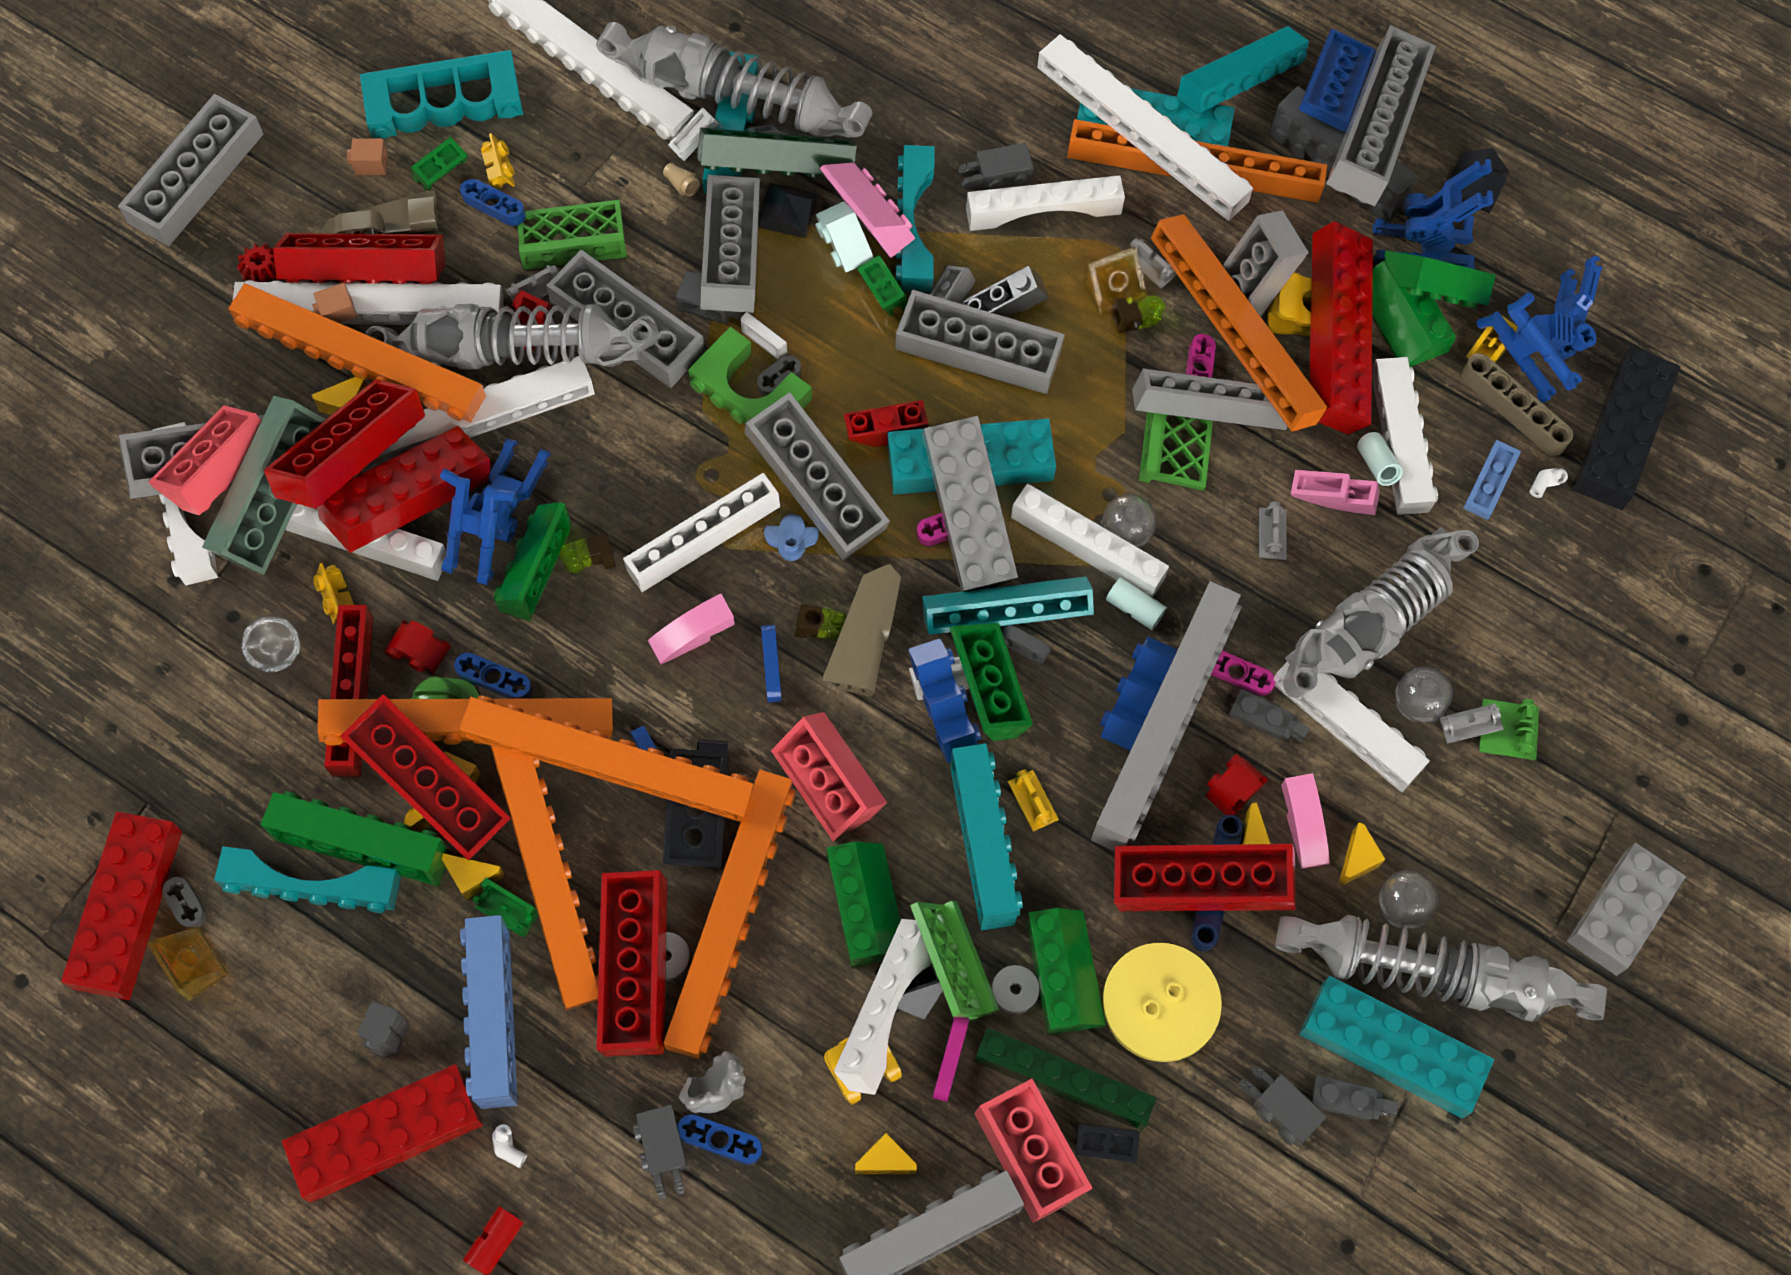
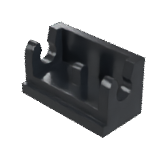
(1106, 1142)

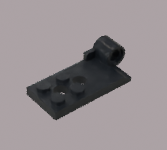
(678, 819)

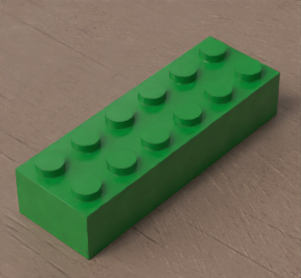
(354, 837)

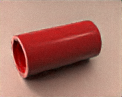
(493, 1242)

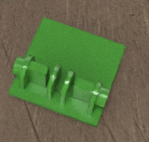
(1519, 731)

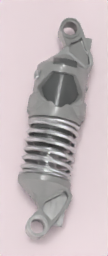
(1375, 618)

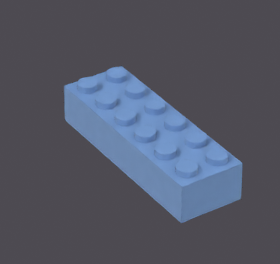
(490, 1012)

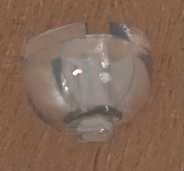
(1130, 519)
(270, 643)
(1423, 694)
(1408, 899)

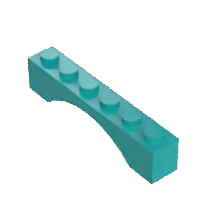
(917, 176)
(367, 887)

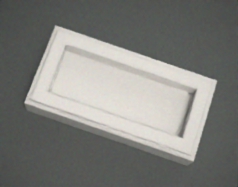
(687, 139)
(763, 336)

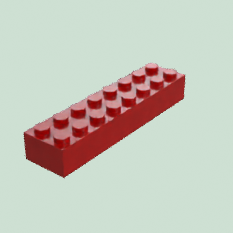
(1342, 326)

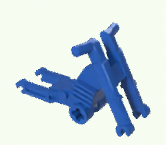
(1433, 219)
(1552, 335)
(490, 512)

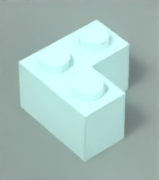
(842, 229)

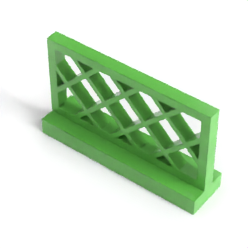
(560, 252)
(1154, 448)
(955, 959)

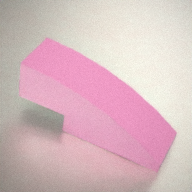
(1336, 491)
(692, 629)
(1306, 820)

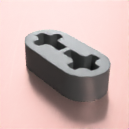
(777, 374)
(1025, 644)
(190, 899)

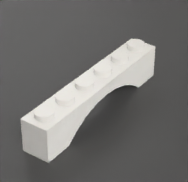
(1091, 196)
(191, 561)
(865, 1052)

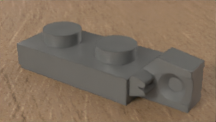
(1267, 717)
(1351, 1099)

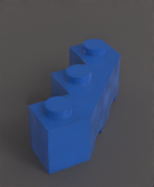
(1137, 692)
(943, 696)

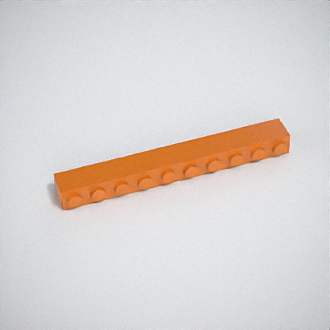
(1263, 171)
(1238, 323)
(355, 352)
(443, 717)
(606, 759)
(548, 878)
(729, 915)

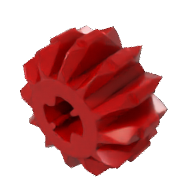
(257, 264)

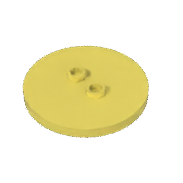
(1161, 1002)

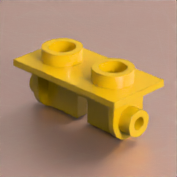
(496, 153)
(328, 582)
(1032, 800)

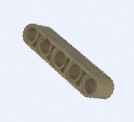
(1510, 393)

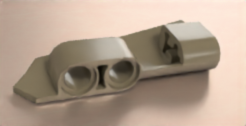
(402, 216)
(865, 630)

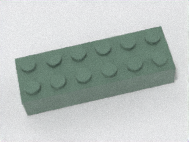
(250, 515)

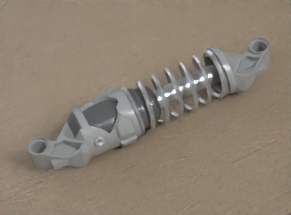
(706, 69)
(478, 336)
(1472, 975)

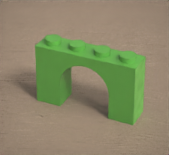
(717, 365)

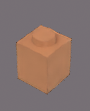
(368, 156)
(335, 303)

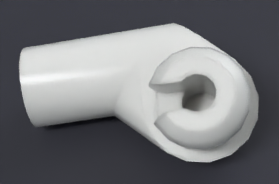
(1547, 478)
(504, 1146)

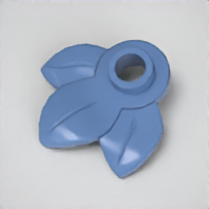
(791, 537)

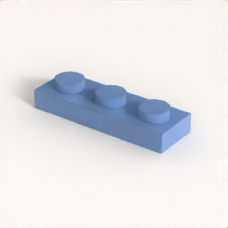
(1492, 480)

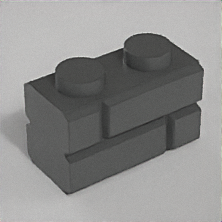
(383, 1030)

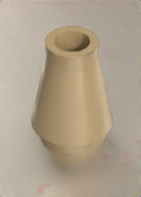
(683, 180)

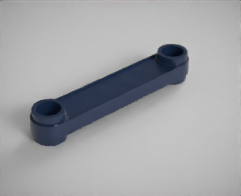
(1212, 920)

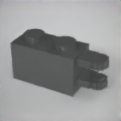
(998, 168)
(689, 299)
(1283, 1107)
(662, 1147)

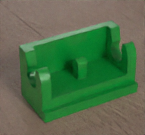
(438, 163)
(883, 285)
(498, 901)

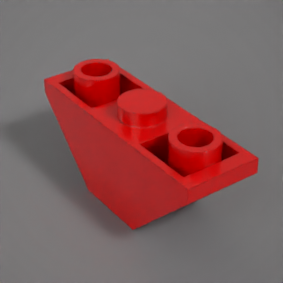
(872, 425)

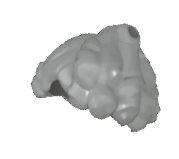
(717, 1088)

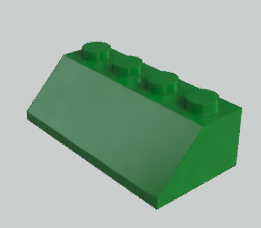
(1440, 279)
(1408, 322)
(533, 561)
(992, 680)
(864, 900)
(1064, 970)

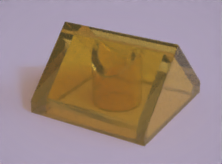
(1115, 278)
(188, 962)

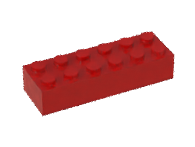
(359, 257)
(344, 443)
(402, 489)
(425, 777)
(1205, 877)
(122, 906)
(632, 964)
(381, 1133)

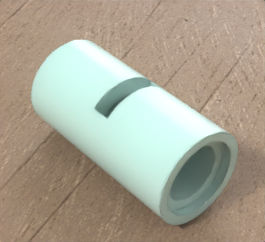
(1379, 459)
(1137, 603)

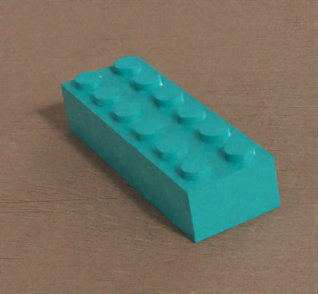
(1208, 126)
(1016, 452)
(984, 837)
(1397, 1047)

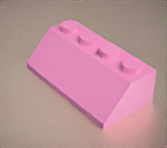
(870, 206)

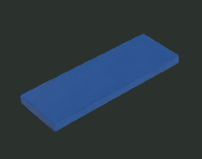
(1337, 80)

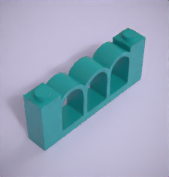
(379, 85)

